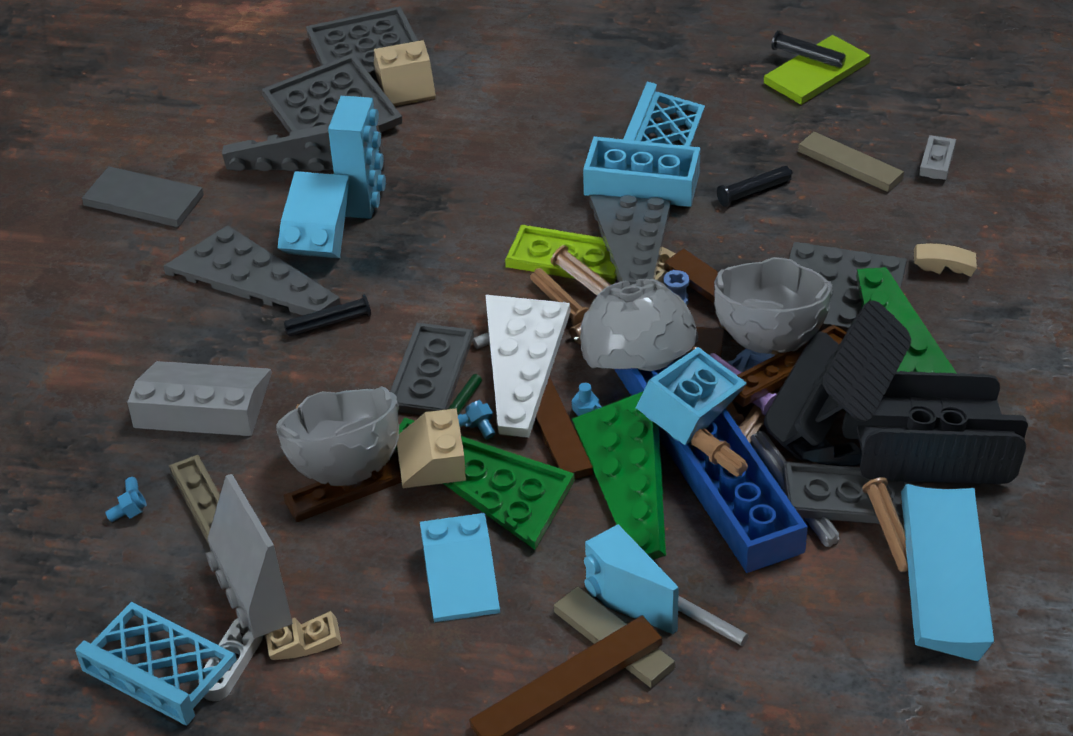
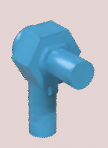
(585, 400)
(478, 416)
(130, 503)

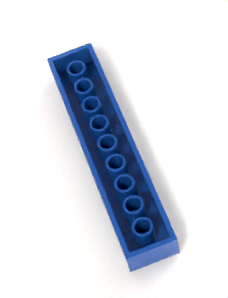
(746, 509)

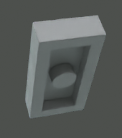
(937, 157)

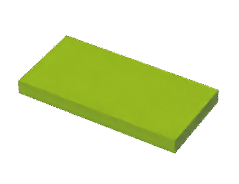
(805, 78)
(536, 245)

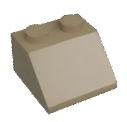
(404, 73)
(432, 450)

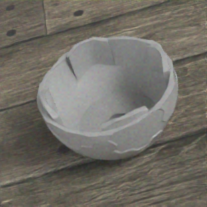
(771, 304)
(636, 327)
(341, 434)

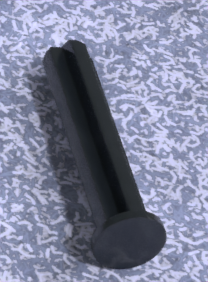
(807, 50)
(753, 185)
(328, 316)

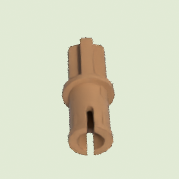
(719, 452)

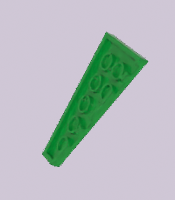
(924, 352)
(628, 467)
(510, 488)

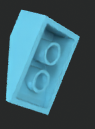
(314, 215)
(689, 394)
(459, 567)
(630, 580)

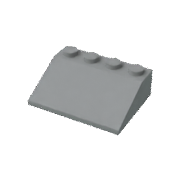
(198, 398)
(246, 563)

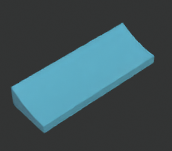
(946, 571)

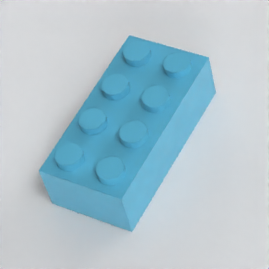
(356, 153)
(642, 170)

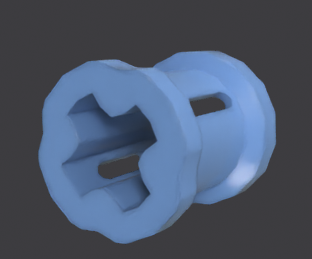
(677, 283)

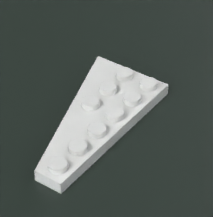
(523, 350)

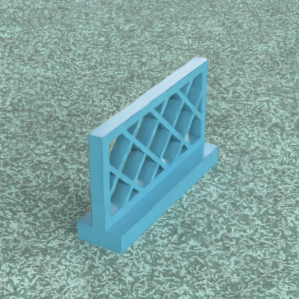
(650, 109)
(143, 685)

